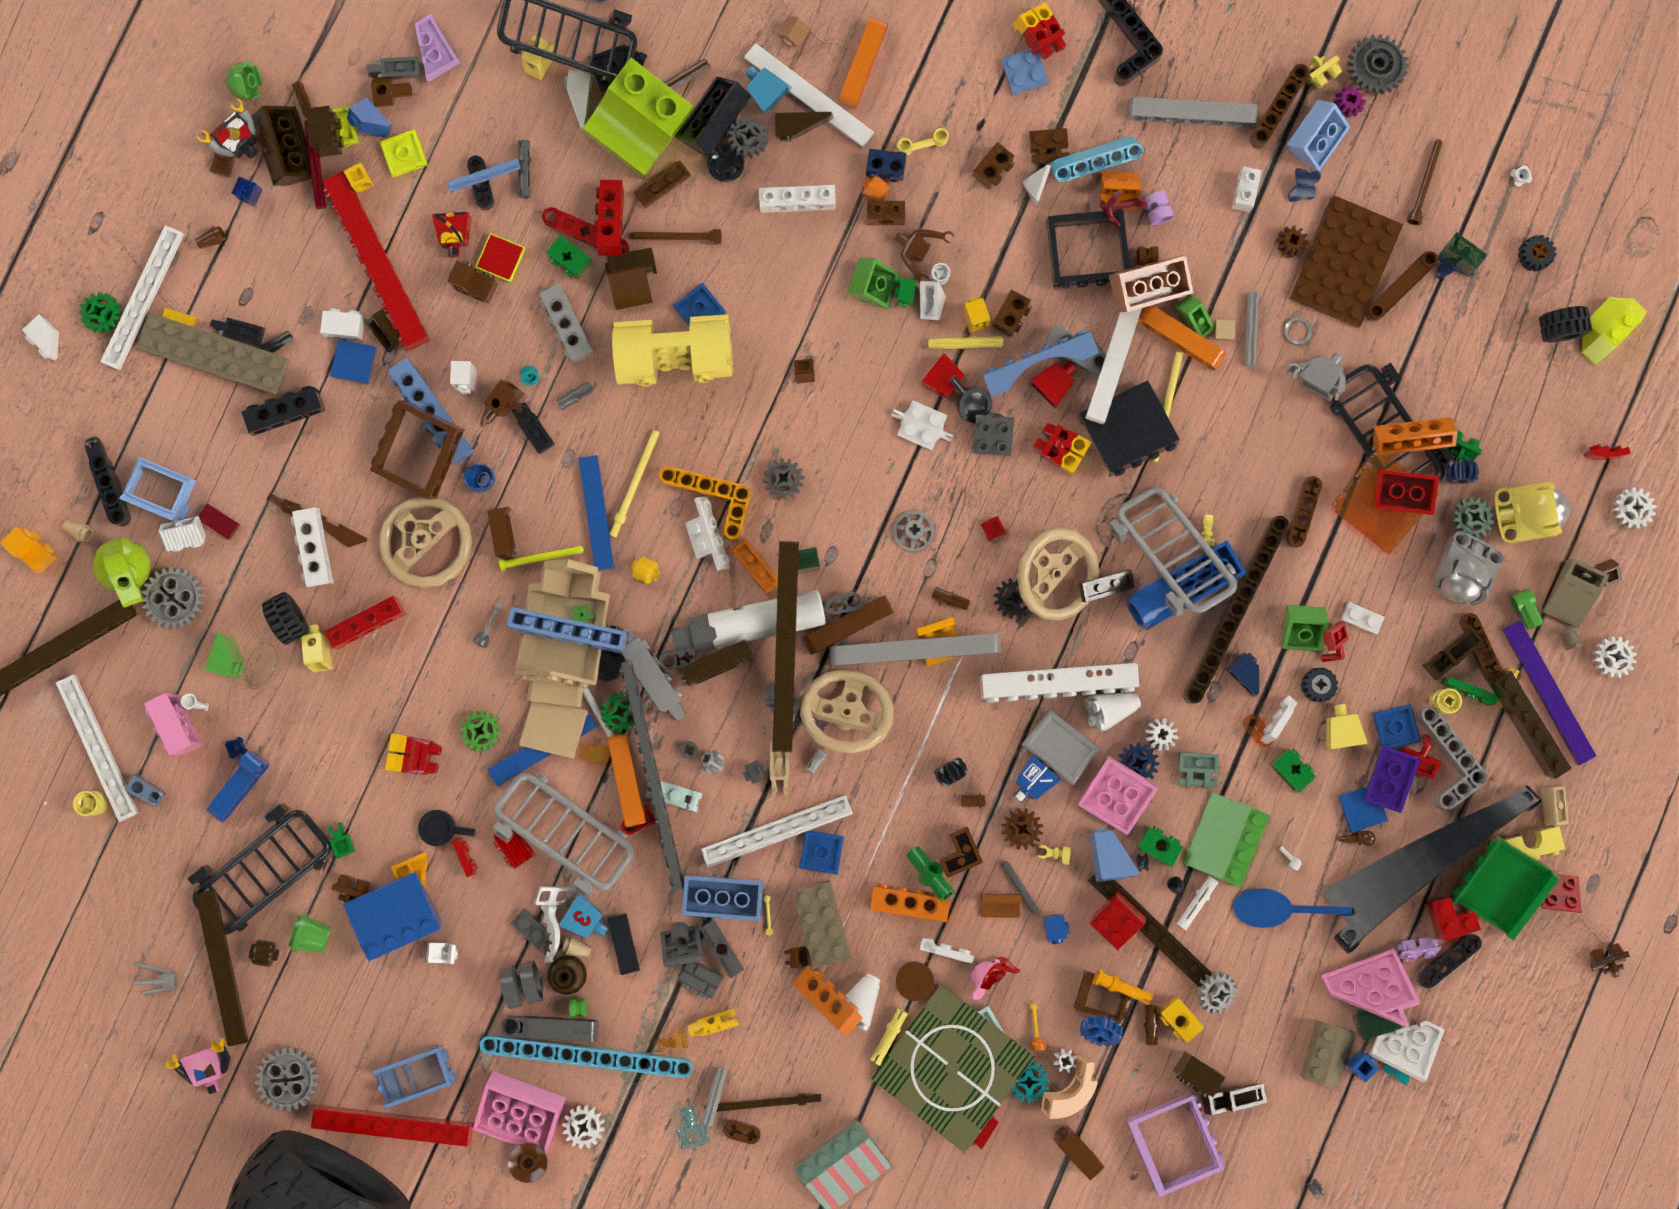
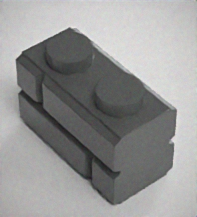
(701, 979)

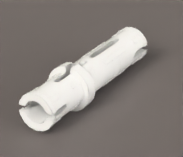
(1211, 884)

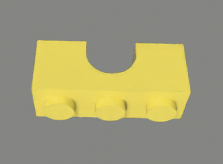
(1548, 842)

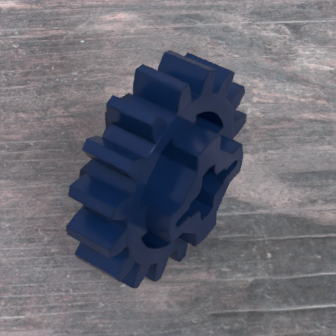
(1135, 754)

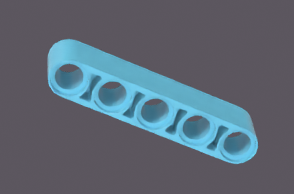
(1087, 157)

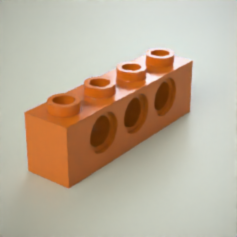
(1415, 436)
(878, 903)
(844, 1020)

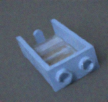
(415, 1076)

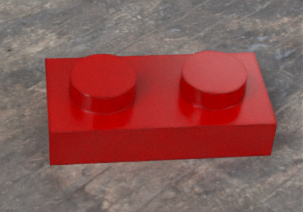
(469, 865)

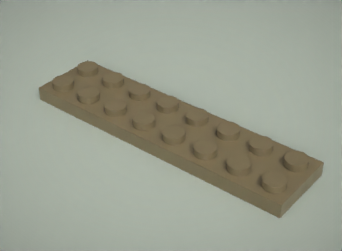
(212, 353)

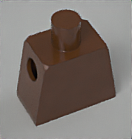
(507, 395)

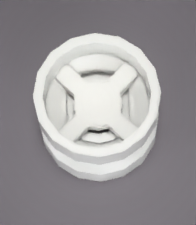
(940, 273)

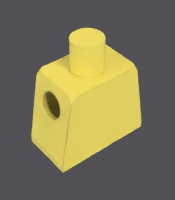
(539, 63)
(316, 650)
(1344, 729)

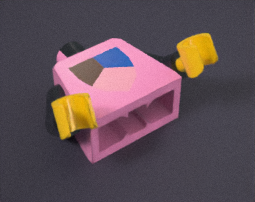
(203, 1066)

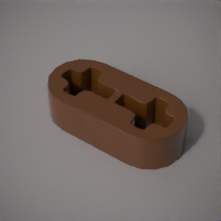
(741, 1136)

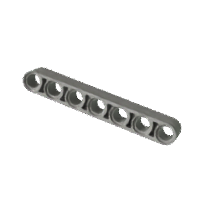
(1193, 112)

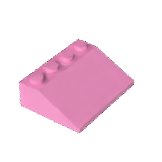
(518, 1112)

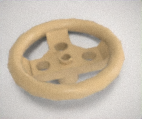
(400, 515)
(1053, 571)
(847, 714)

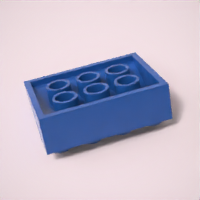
(392, 916)

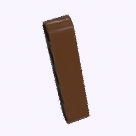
(1285, 100)
(848, 625)

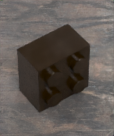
(324, 131)
(1195, 1072)

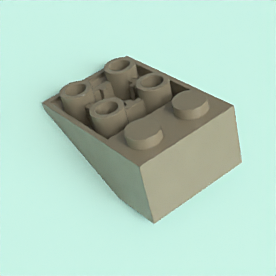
(1575, 592)

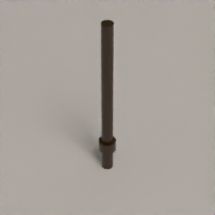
(800, 1099)

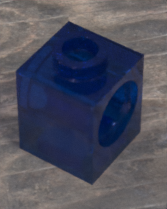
(246, 191)

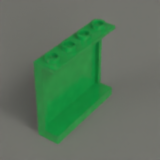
(1505, 886)

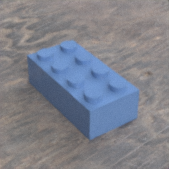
(722, 897)

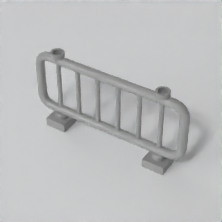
(1174, 602)
(582, 886)

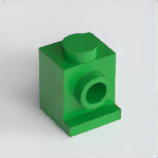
(905, 292)

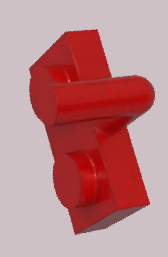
(1334, 638)
(1428, 765)

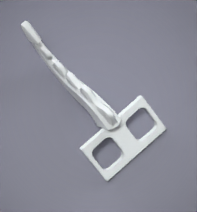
(549, 909)

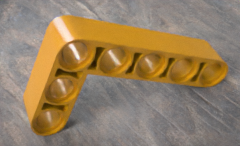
(713, 491)

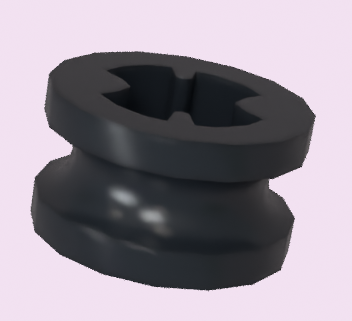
(1142, 862)

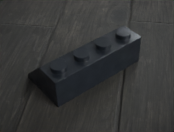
(713, 115)

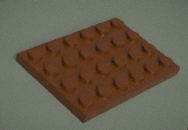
(1346, 261)

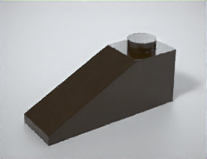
(795, 124)

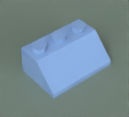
(1319, 134)

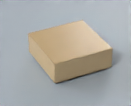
(1225, 330)

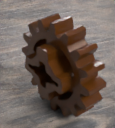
(1027, 821)

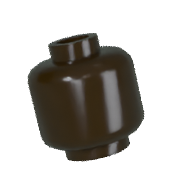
(263, 953)

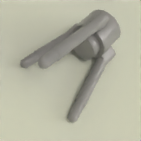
(166, 981)

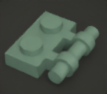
(1198, 763)

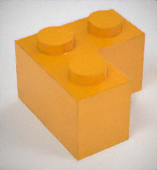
(28, 546)

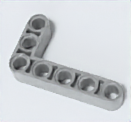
(1454, 757)

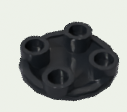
(724, 164)

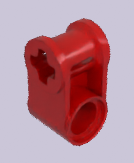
(641, 826)

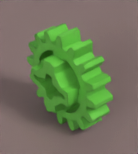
(476, 738)

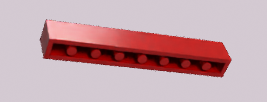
(392, 1125)

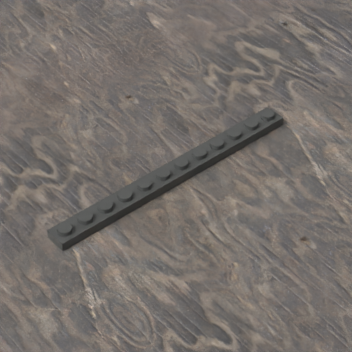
(650, 767)

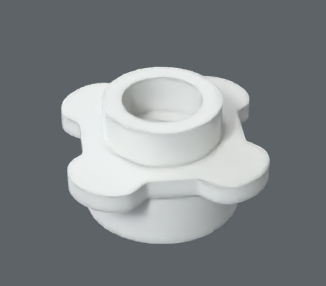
(1527, 178)

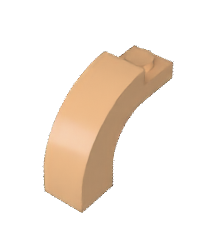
(1075, 1096)

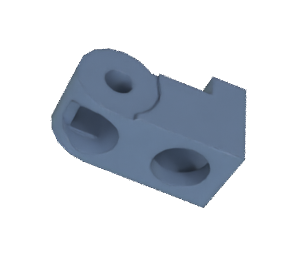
(145, 790)

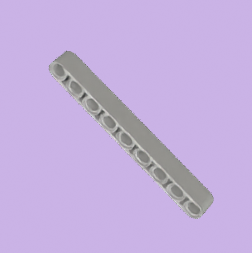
(915, 649)

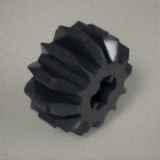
(951, 772)

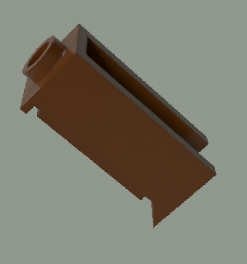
(502, 533)

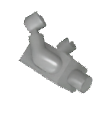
(1321, 376)

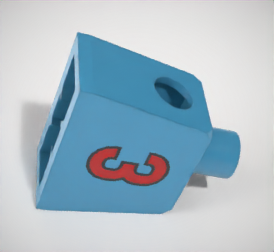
(583, 918)

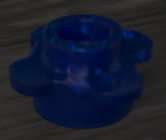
(230, 746)

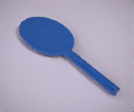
(1271, 908)

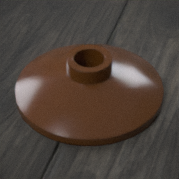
(520, 1169)

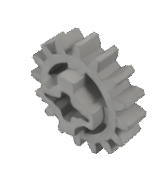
(1215, 991)

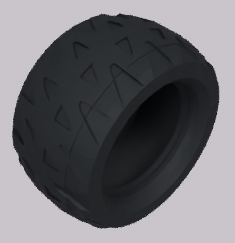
(309, 1173)

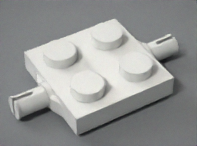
(922, 425)

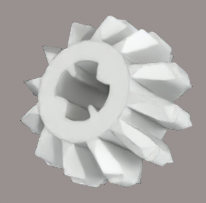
(1156, 730)

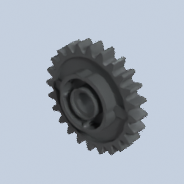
(1383, 52)

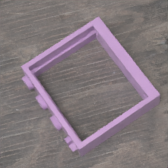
(1209, 1139)

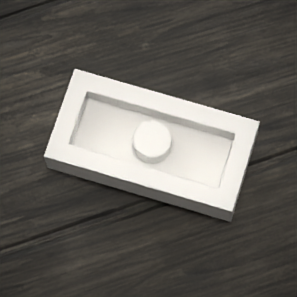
(1362, 618)

